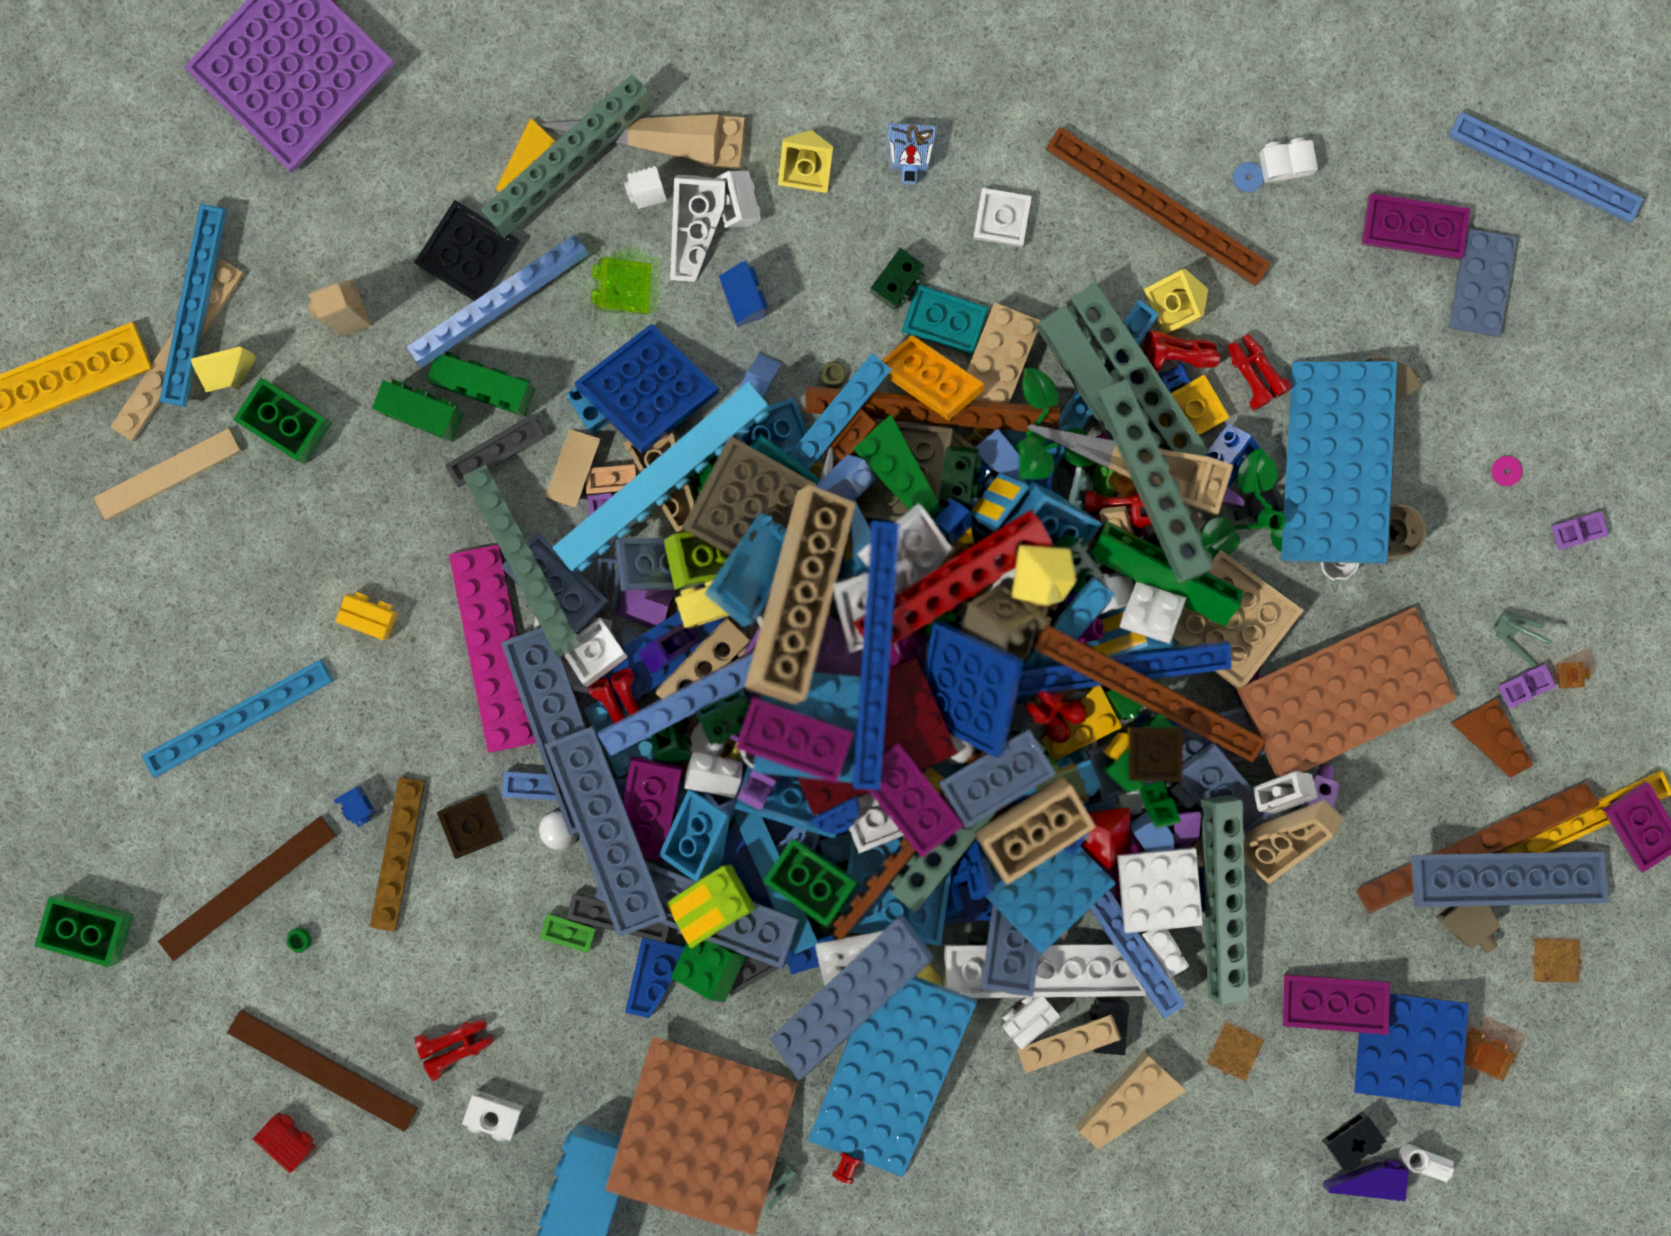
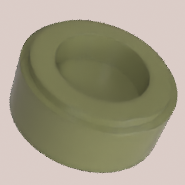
(833, 374)

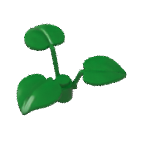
(1034, 458)
(1254, 474)

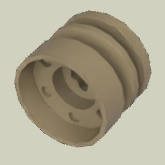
(1407, 531)

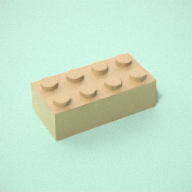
(1002, 352)
(1034, 830)

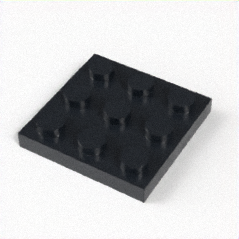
(466, 252)

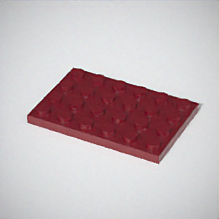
(909, 720)

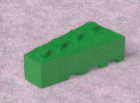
(481, 384)
(897, 468)

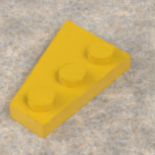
(530, 146)
(1099, 723)

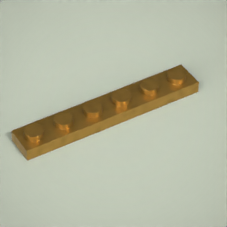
(397, 854)

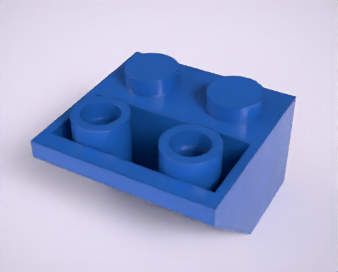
(742, 295)

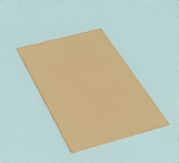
(572, 468)

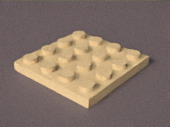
(1253, 629)

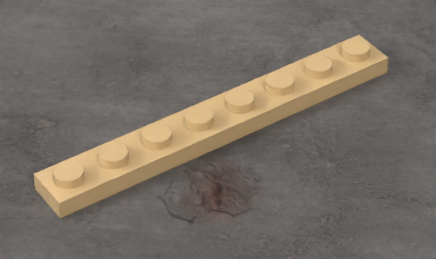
(147, 393)

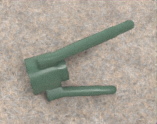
(1509, 624)
(782, 1174)

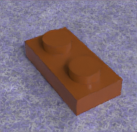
(853, 433)

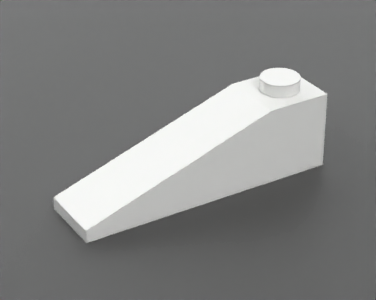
(696, 213)

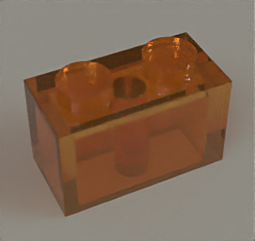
(1487, 1056)

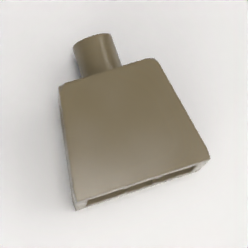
(1471, 925)

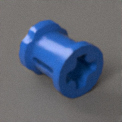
(1179, 370)

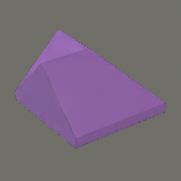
(646, 606)

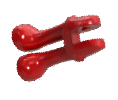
(1165, 347)
(1261, 393)
(1095, 502)
(622, 684)
(1055, 726)
(427, 1047)

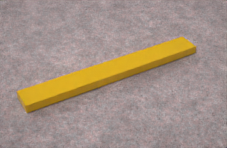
(1588, 821)

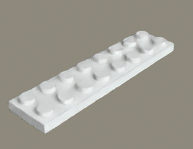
(1061, 972)

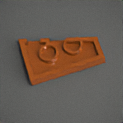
(1494, 736)

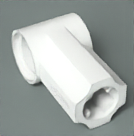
(1426, 1162)

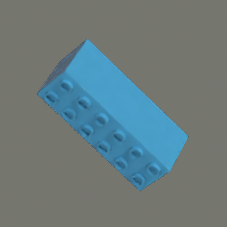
(578, 1195)

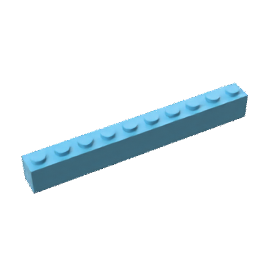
(661, 478)

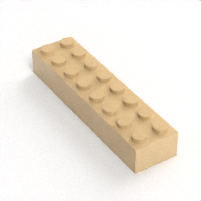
(800, 595)

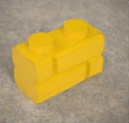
(366, 616)

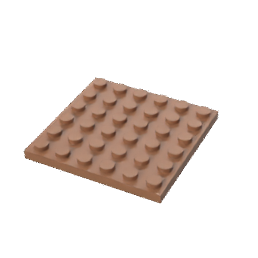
(702, 1136)

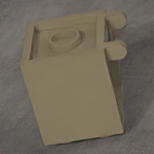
(1004, 621)

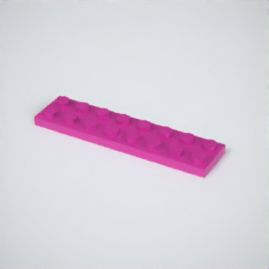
(486, 623)

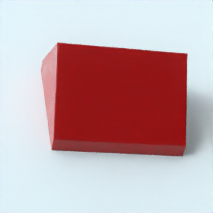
(1109, 837)

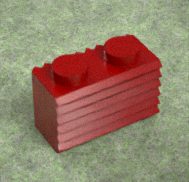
(284, 1141)

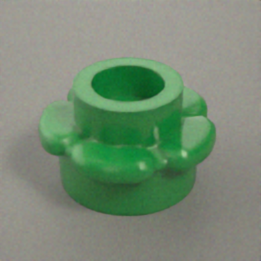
(296, 946)

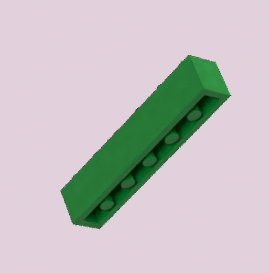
(1150, 566)

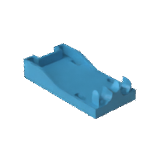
(750, 571)

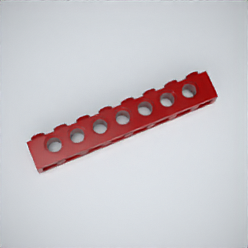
(960, 570)

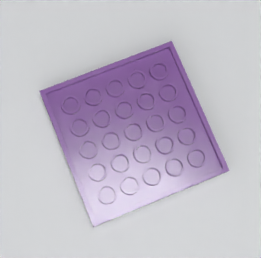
(289, 72)

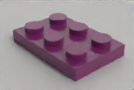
(1641, 826)

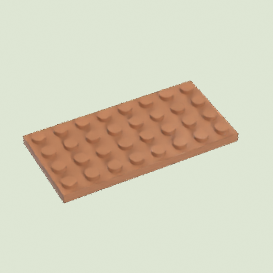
(1347, 693)

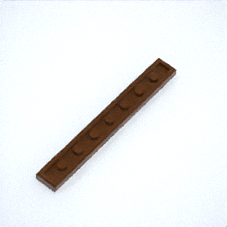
(247, 888)
(322, 1070)

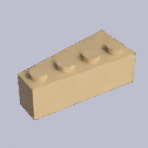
(1287, 840)

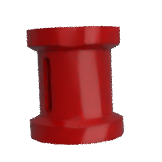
(841, 1173)

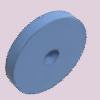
(1240, 180)

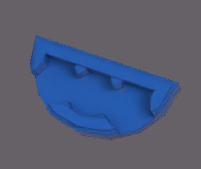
(838, 818)

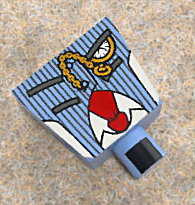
(910, 149)

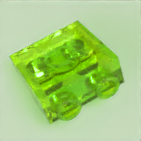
(621, 286)

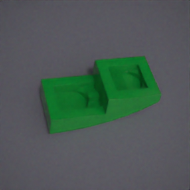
(1159, 805)

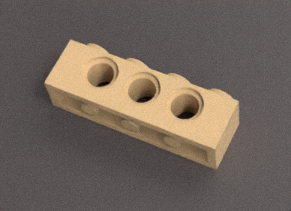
(725, 632)

